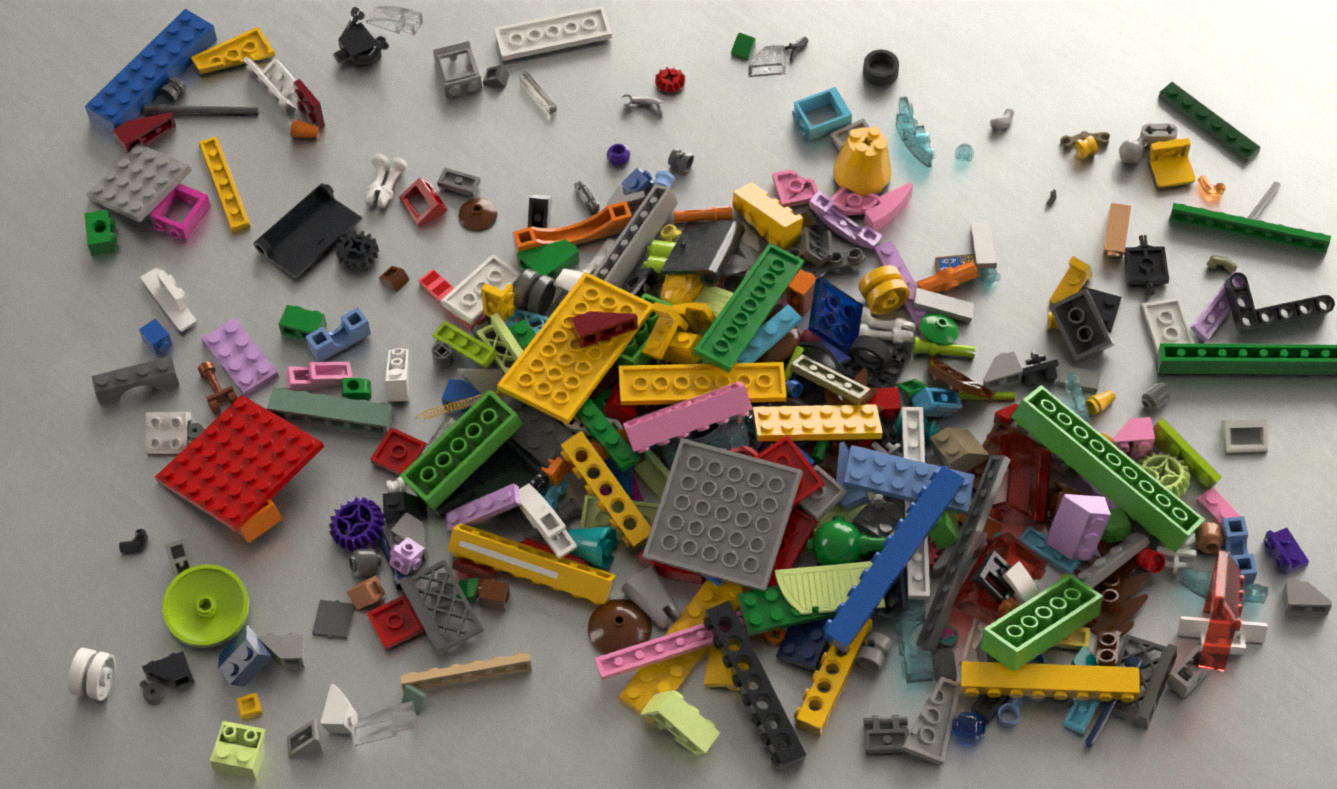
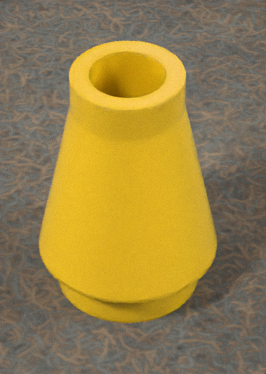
(1098, 402)

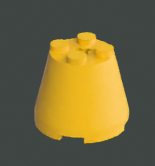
(863, 162)

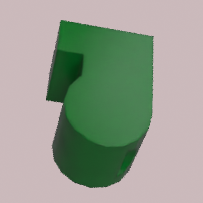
(356, 388)

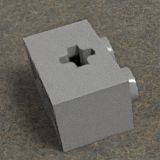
(1187, 673)

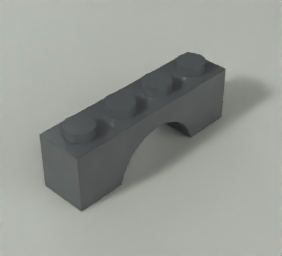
(156, 373)

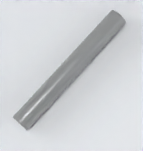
(1264, 201)

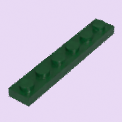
(1209, 121)

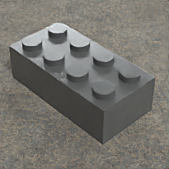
(539, 434)

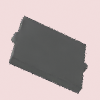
(333, 619)

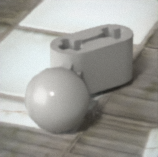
(1132, 150)

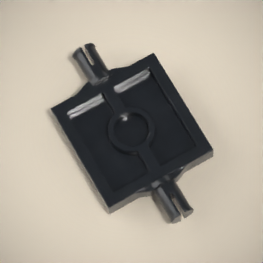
(1146, 265)

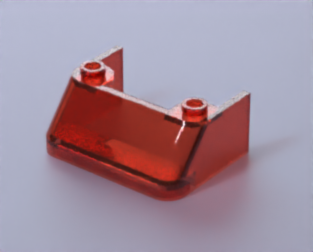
(1027, 479)

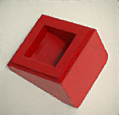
(1005, 414)

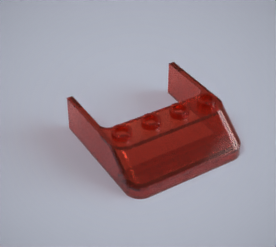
(1224, 606)

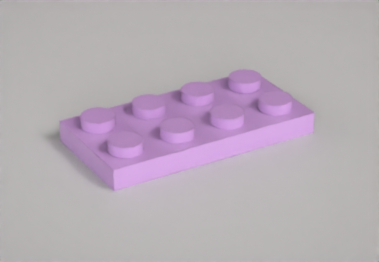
(240, 357)

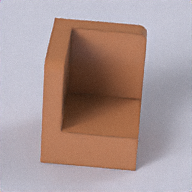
(366, 592)

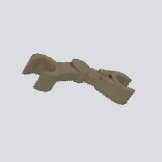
(1082, 136)

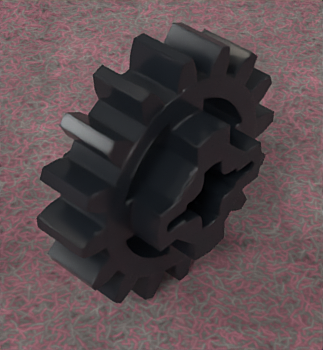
(357, 250)

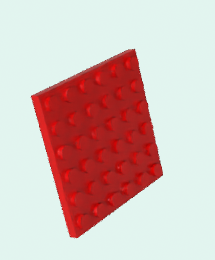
(239, 462)

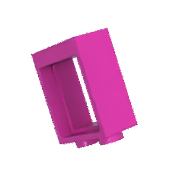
(185, 194)

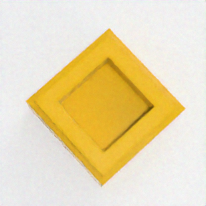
(249, 706)

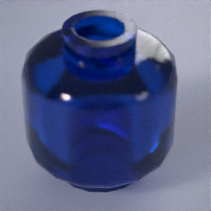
(969, 726)

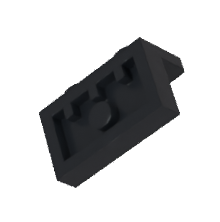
(896, 598)

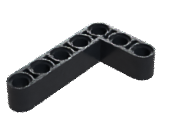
(1273, 312)

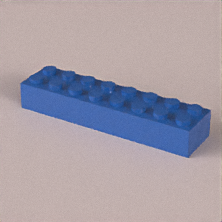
(150, 70)

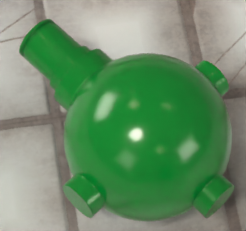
(842, 543)

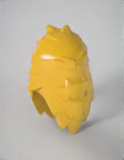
(681, 288)

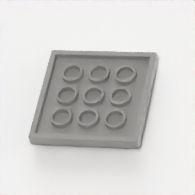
(138, 182)

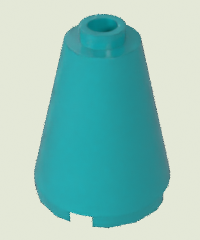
(595, 544)

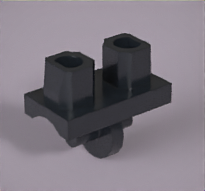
(1047, 368)

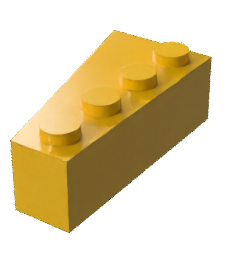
(768, 216)

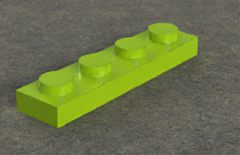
(466, 344)

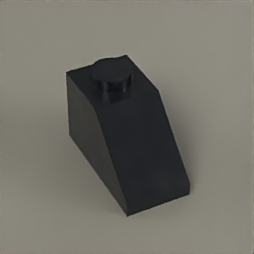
(539, 211)
(399, 503)

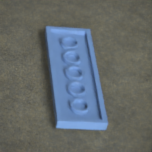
(898, 477)

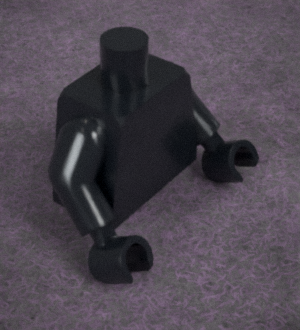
(358, 43)

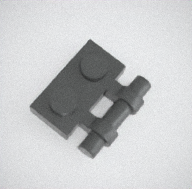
(885, 740)

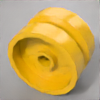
(884, 290)

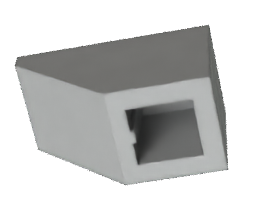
(412, 528)
(286, 649)

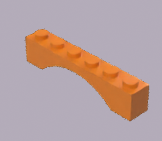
(603, 224)

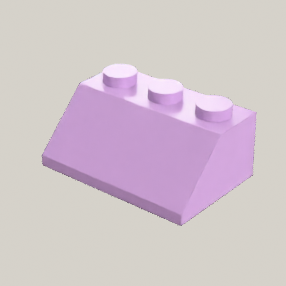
(1078, 526)

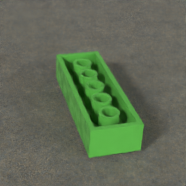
(461, 450)
(1041, 622)

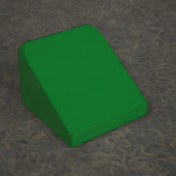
(743, 46)
(469, 588)

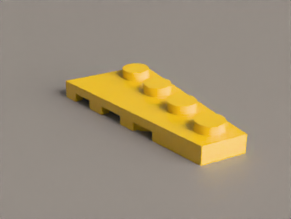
(233, 51)

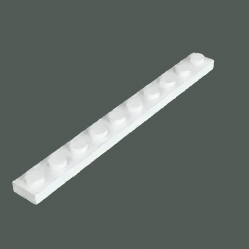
(913, 448)

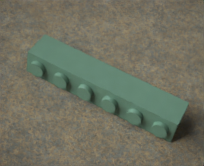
(331, 411)

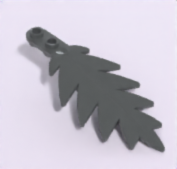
(741, 265)

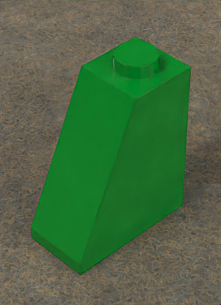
(549, 258)

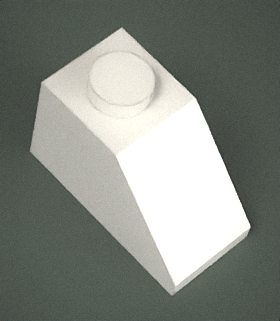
(338, 713)

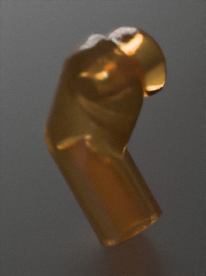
(1216, 190)

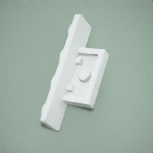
(277, 80)
(169, 298)
(1248, 632)

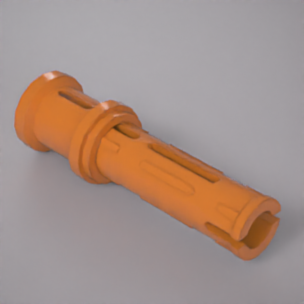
(712, 214)

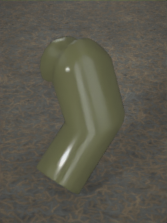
(1222, 261)

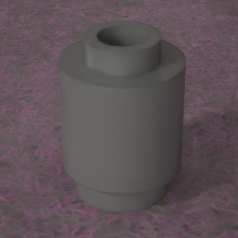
(1156, 396)

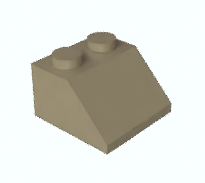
(958, 449)

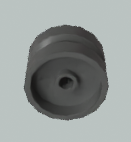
(534, 292)

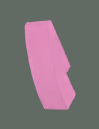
(888, 207)
(317, 375)

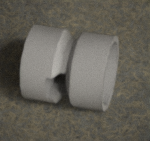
(874, 650)

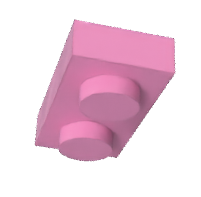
(1216, 506)

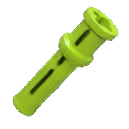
(928, 347)

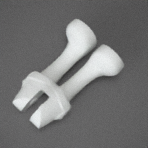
(382, 165)
(900, 330)

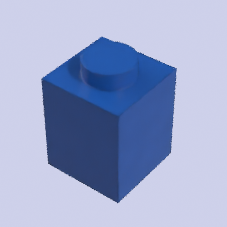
(155, 337)

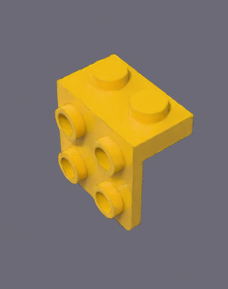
(1171, 163)

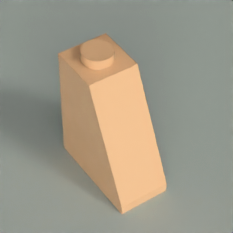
(1116, 229)

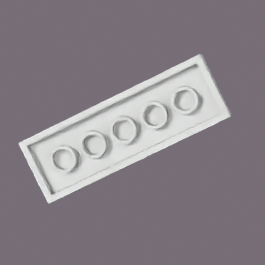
(552, 33)

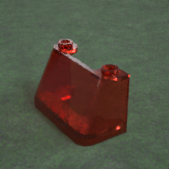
(974, 599)

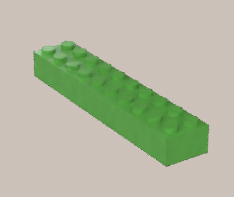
(1107, 468)

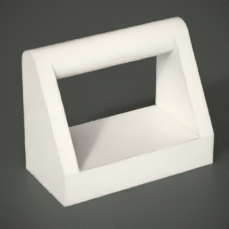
(1245, 423)

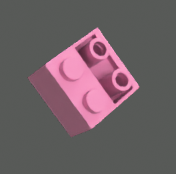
(1136, 438)

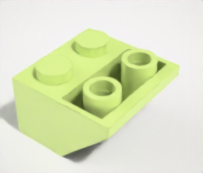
(238, 750)

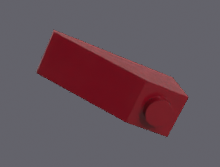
(143, 130)
(600, 326)

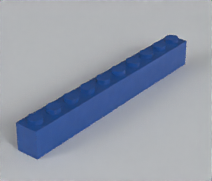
(893, 559)

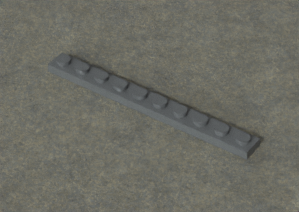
(963, 552)

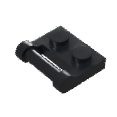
(995, 568)

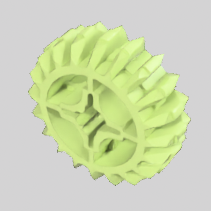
(1175, 473)

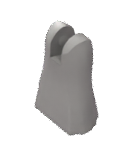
(652, 596)

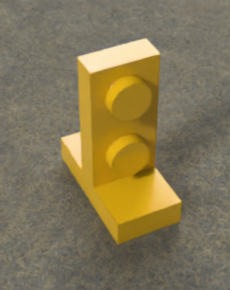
(1073, 280)
(663, 331)

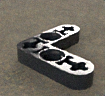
(884, 375)

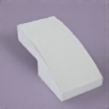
(1021, 583)

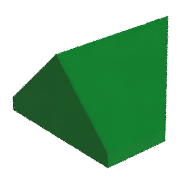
(909, 389)

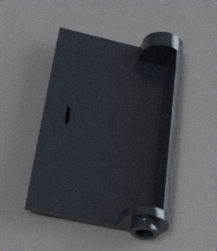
(307, 231)
(704, 250)
(504, 468)

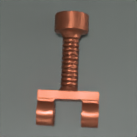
(207, 371)

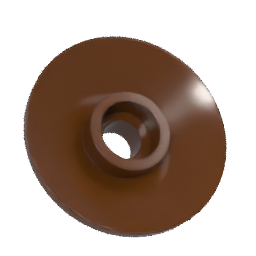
(478, 220)

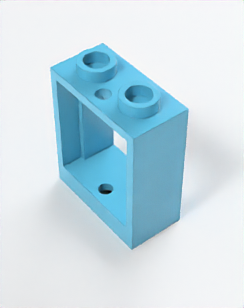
(819, 100)

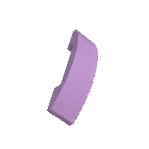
(842, 225)

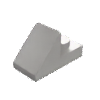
(633, 200)

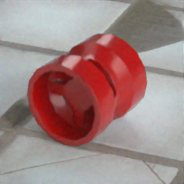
(1150, 560)

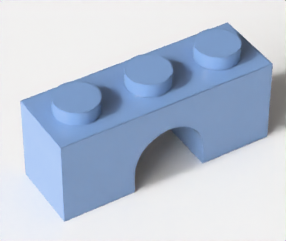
(351, 330)
(1235, 542)

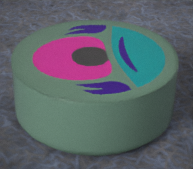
(949, 637)

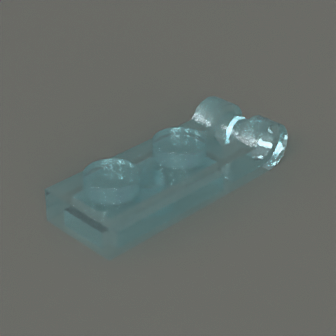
(1077, 402)

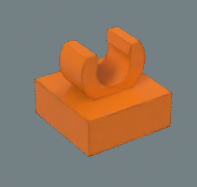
(556, 470)

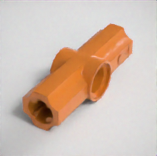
(949, 278)

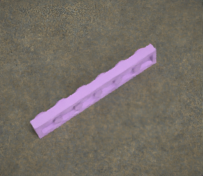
(889, 255)

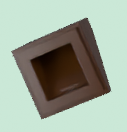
(394, 278)

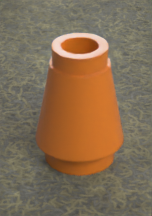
(303, 129)

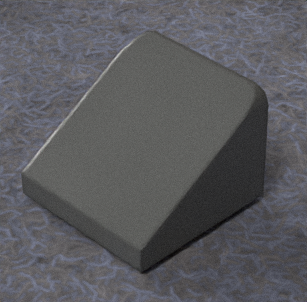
(496, 76)

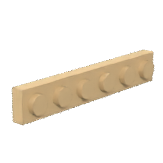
(468, 672)

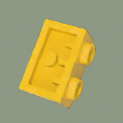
(498, 301)

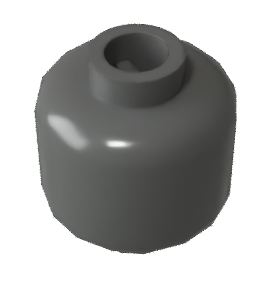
(364, 562)

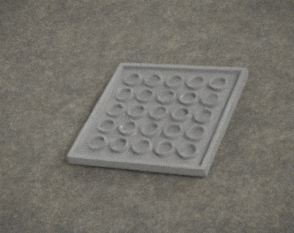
(723, 514)

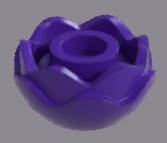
(618, 154)

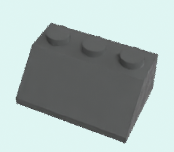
(1081, 325)

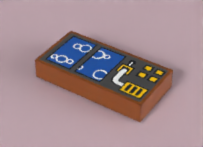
(953, 261)

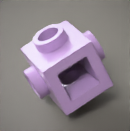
(406, 556)

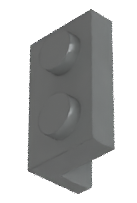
(815, 247)

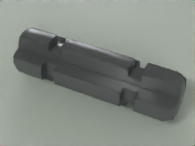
(587, 196)

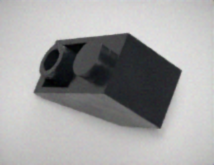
(169, 671)

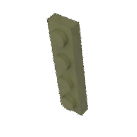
(830, 379)

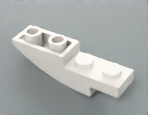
(546, 521)

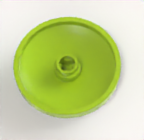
(205, 606)

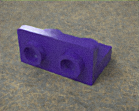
(1285, 550)

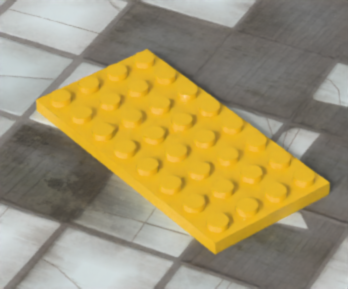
(553, 368)

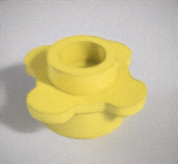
(670, 233)

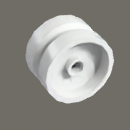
(91, 674)

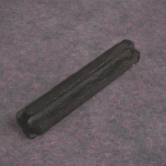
(538, 92)

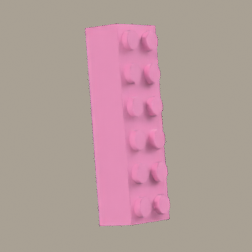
(688, 416)

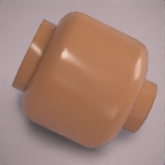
(1209, 537)

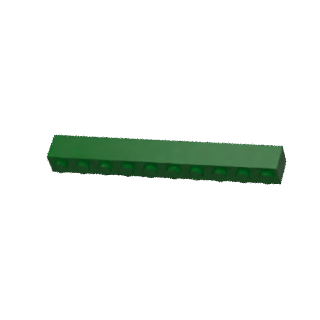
(1247, 359)

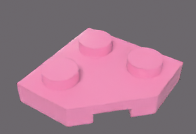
(793, 189)
(853, 204)

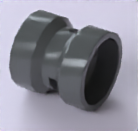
(173, 89)
(681, 159)
(442, 355)

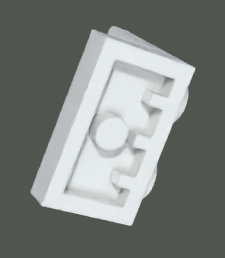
(166, 432)

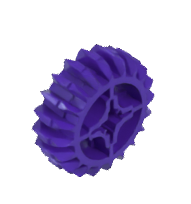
(359, 530)

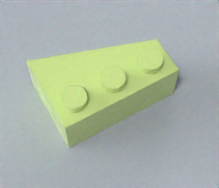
(682, 721)

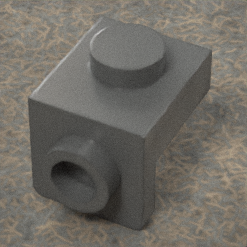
(944, 664)

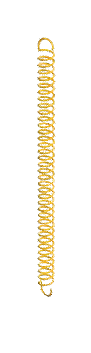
(455, 406)

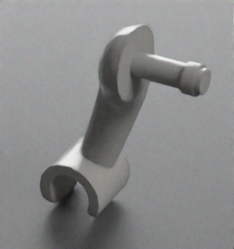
(645, 101)

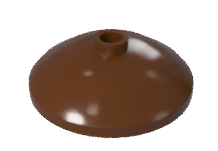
(782, 349)
(610, 636)

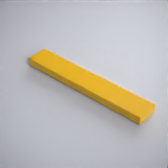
(224, 184)

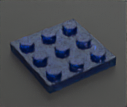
(834, 315)

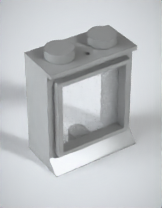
(457, 69)

